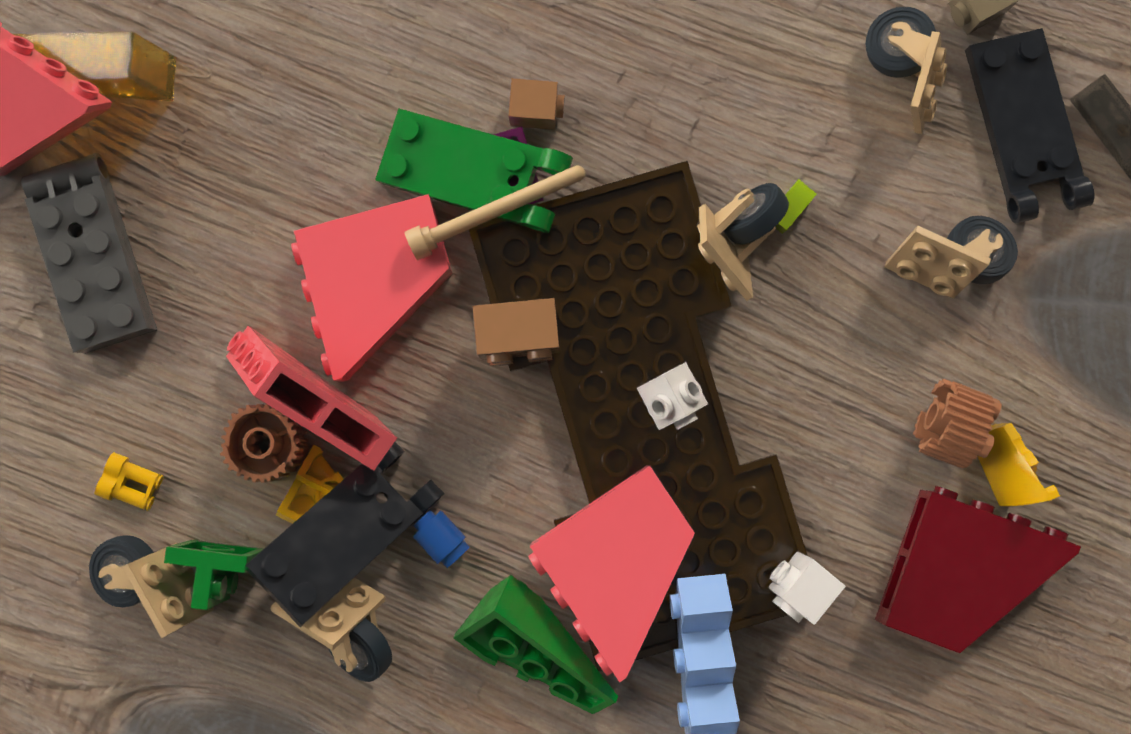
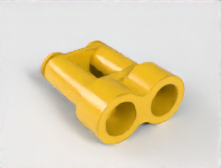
(115, 475)

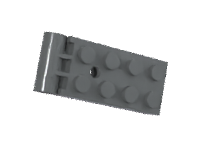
(91, 273)

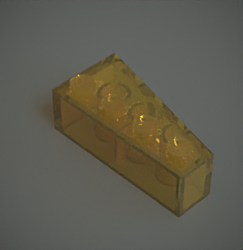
(112, 61)

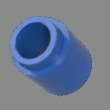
(440, 538)

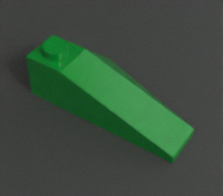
(526, 635)

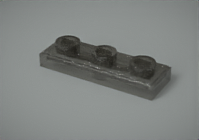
(1105, 113)

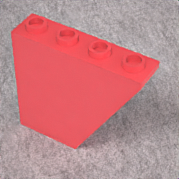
(39, 101)
(366, 279)
(308, 398)
(616, 565)

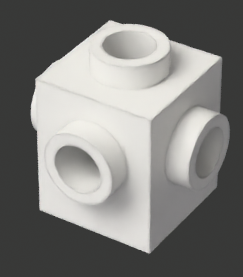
(673, 397)

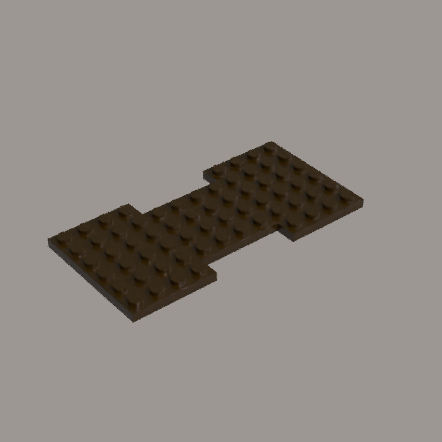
(626, 312)

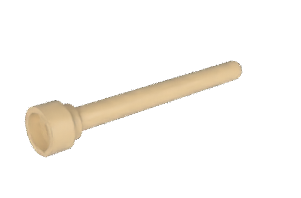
(426, 239)

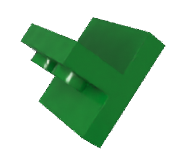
(215, 566)

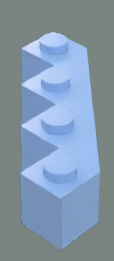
(705, 655)

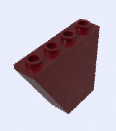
(965, 569)

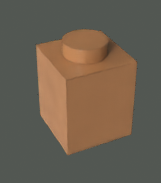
(535, 104)

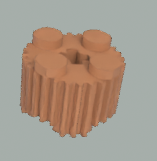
(957, 424)
(245, 434)

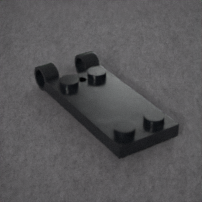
(1027, 122)
(337, 539)

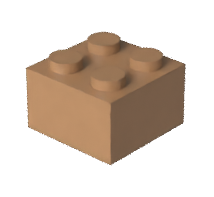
(516, 331)

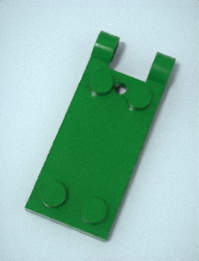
(465, 166)

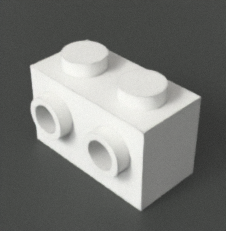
(804, 588)

